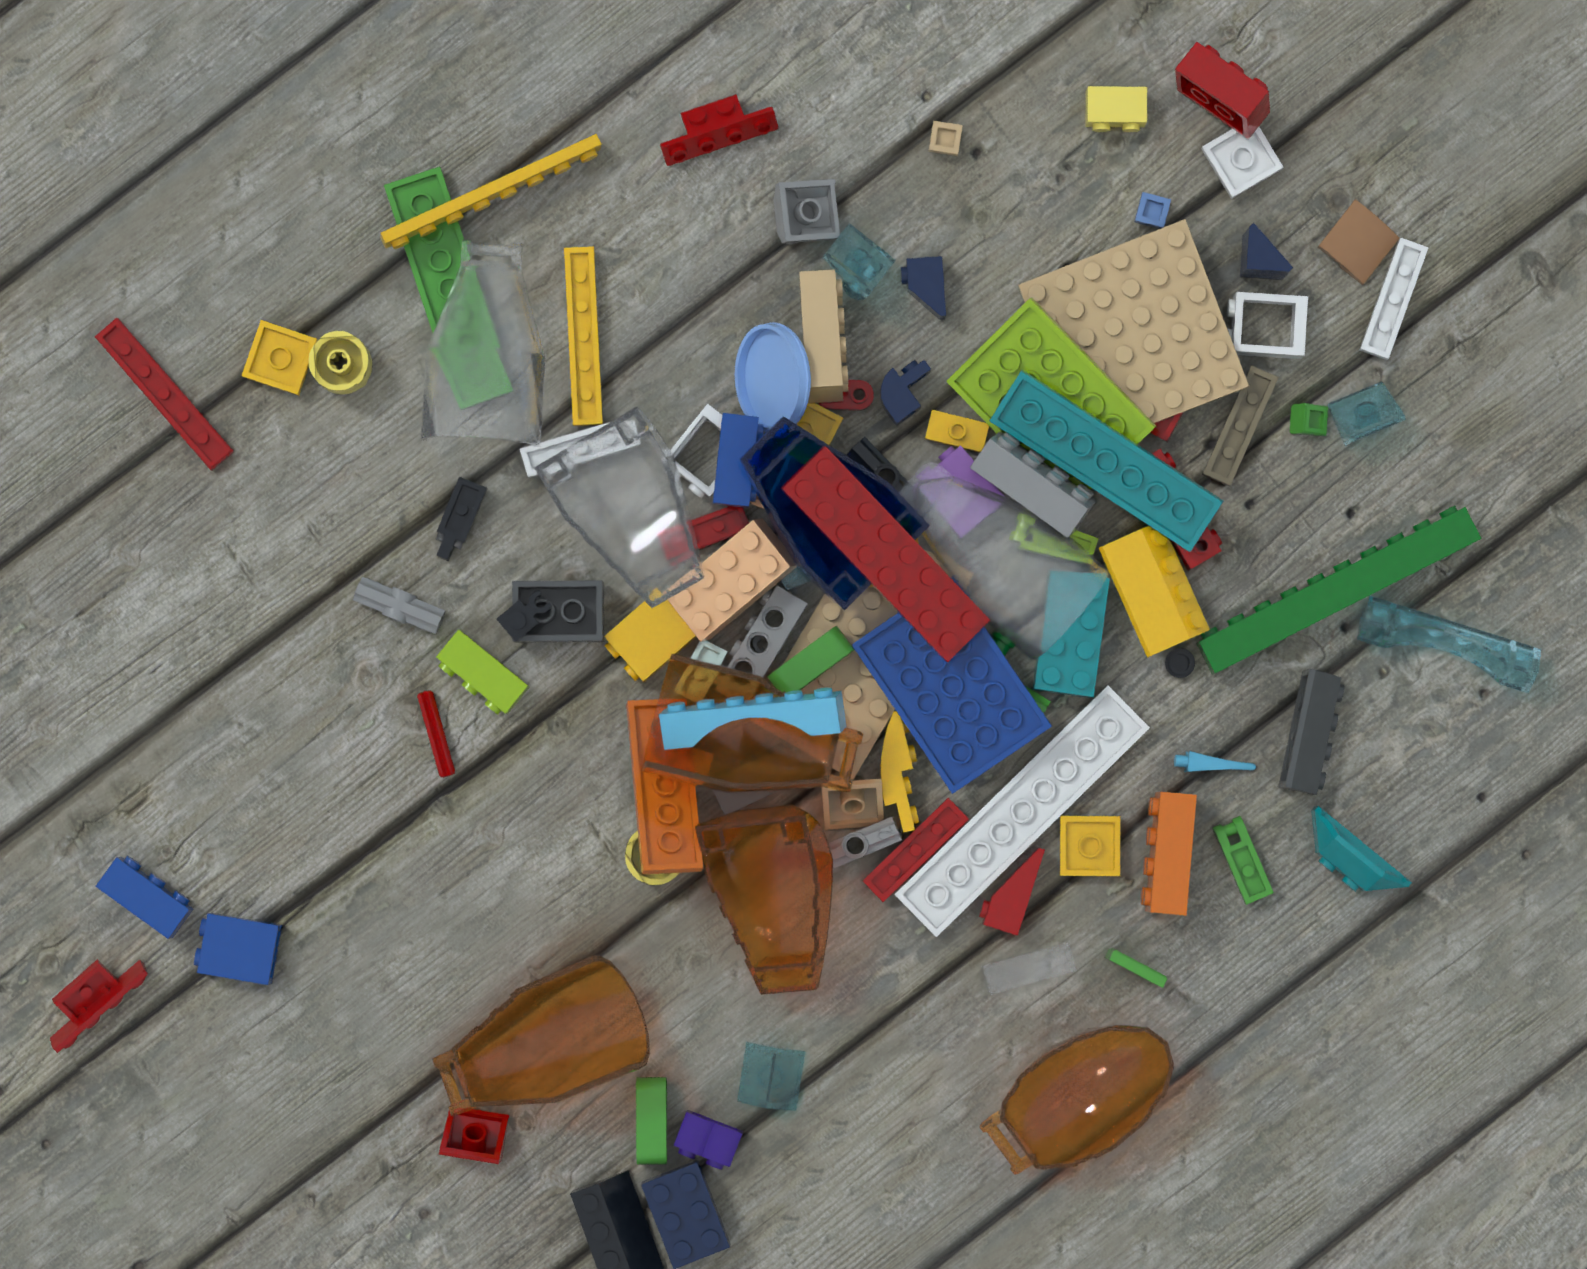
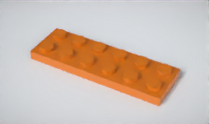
(663, 806)

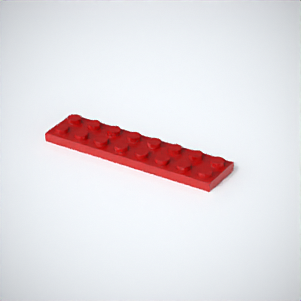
(885, 553)

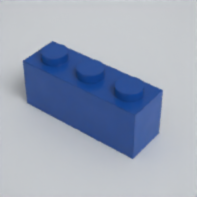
(731, 482)
(145, 896)

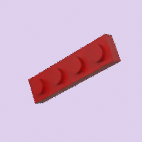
(915, 849)

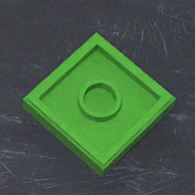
(1136, 967)

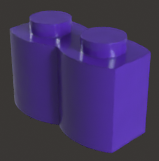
(707, 1139)

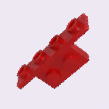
(717, 127)
(90, 997)

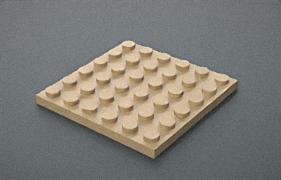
(1147, 321)

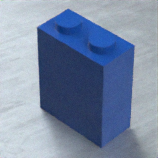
(238, 948)

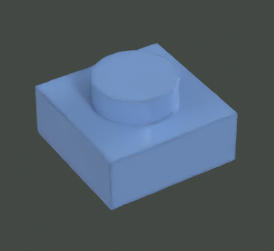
(1152, 210)

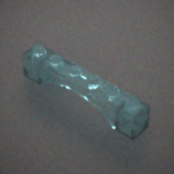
(1502, 658)

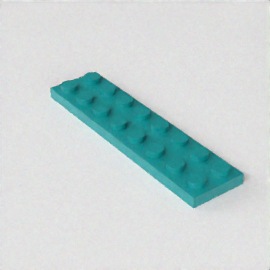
(1106, 460)

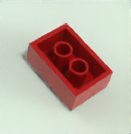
(1223, 89)

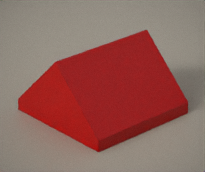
(475, 1136)

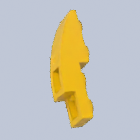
(895, 758)

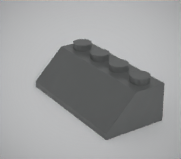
(1310, 732)

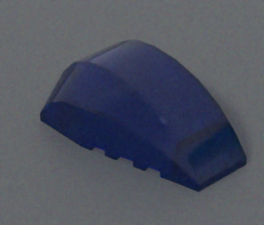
(772, 464)

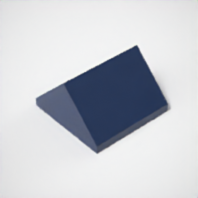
(1261, 258)

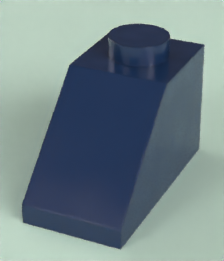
(926, 283)

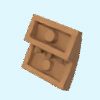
(1358, 242)

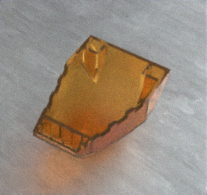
(774, 889)

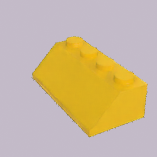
(1154, 589)

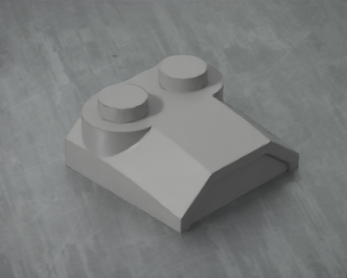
(806, 211)

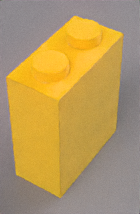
(648, 639)

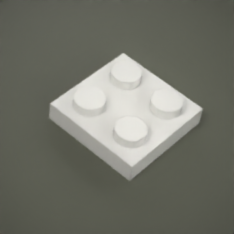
(1241, 161)

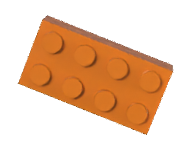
(1169, 853)

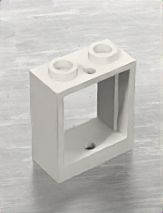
(1298, 324)
(697, 486)

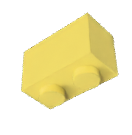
(1116, 108)

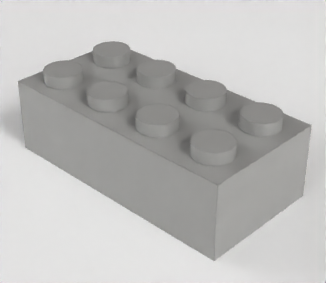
(1034, 483)

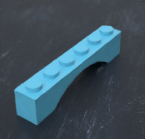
(812, 713)

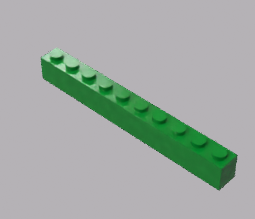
(1338, 590)

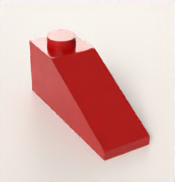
(1010, 900)

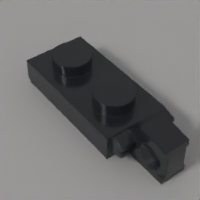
(459, 516)

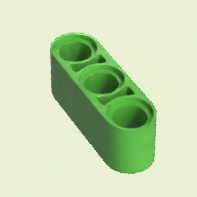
(811, 661)
(651, 1120)

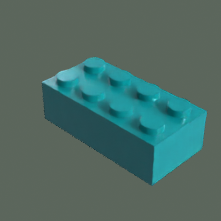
(1073, 659)

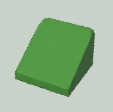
(1308, 419)

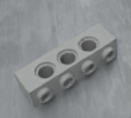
(791, 610)

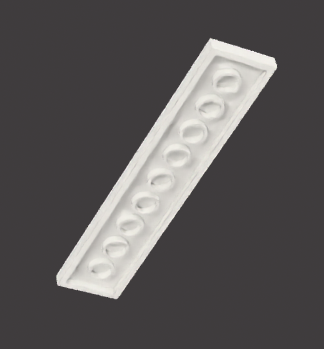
(1022, 811)

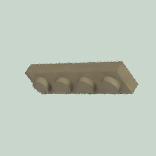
(1240, 426)

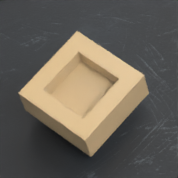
(945, 138)

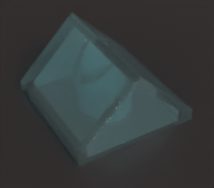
(1365, 413)
(771, 1076)

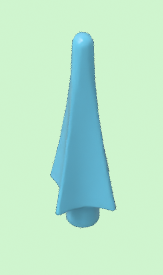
(1198, 762)

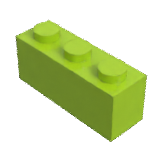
(481, 673)

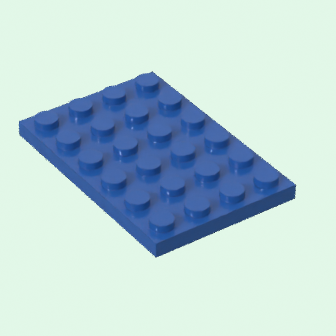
(959, 710)

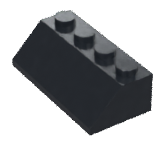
(616, 1224)

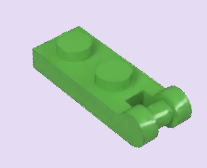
(1243, 861)

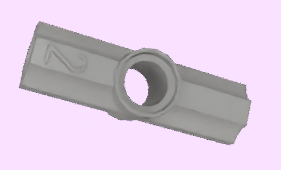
(399, 605)
(874, 837)

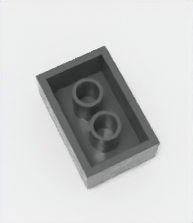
(574, 613)

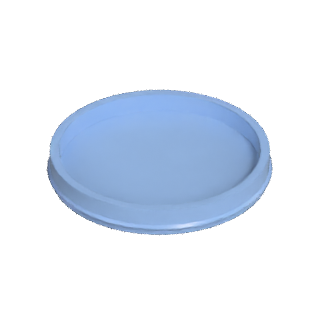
(772, 374)

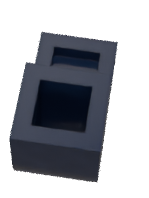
(895, 391)

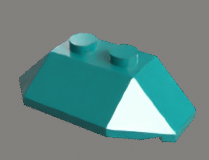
(1351, 857)

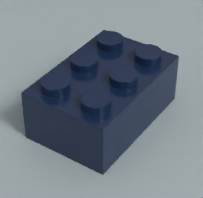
(685, 1214)

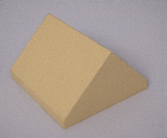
(854, 808)

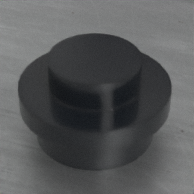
(1180, 663)

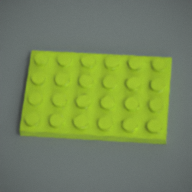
(1045, 351)

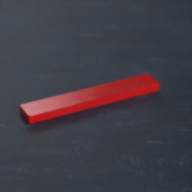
(164, 394)

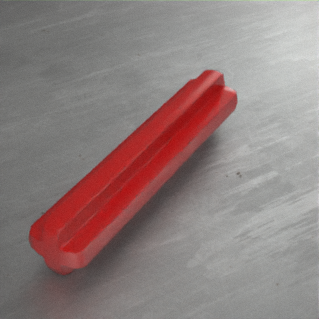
(436, 733)

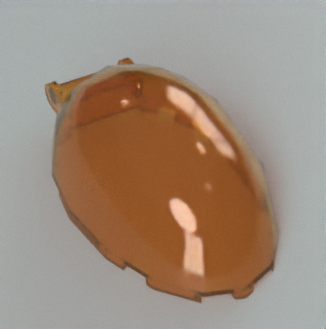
(1083, 1097)

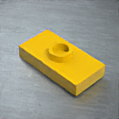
(957, 431)

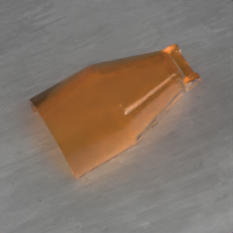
(746, 752)
(550, 1041)

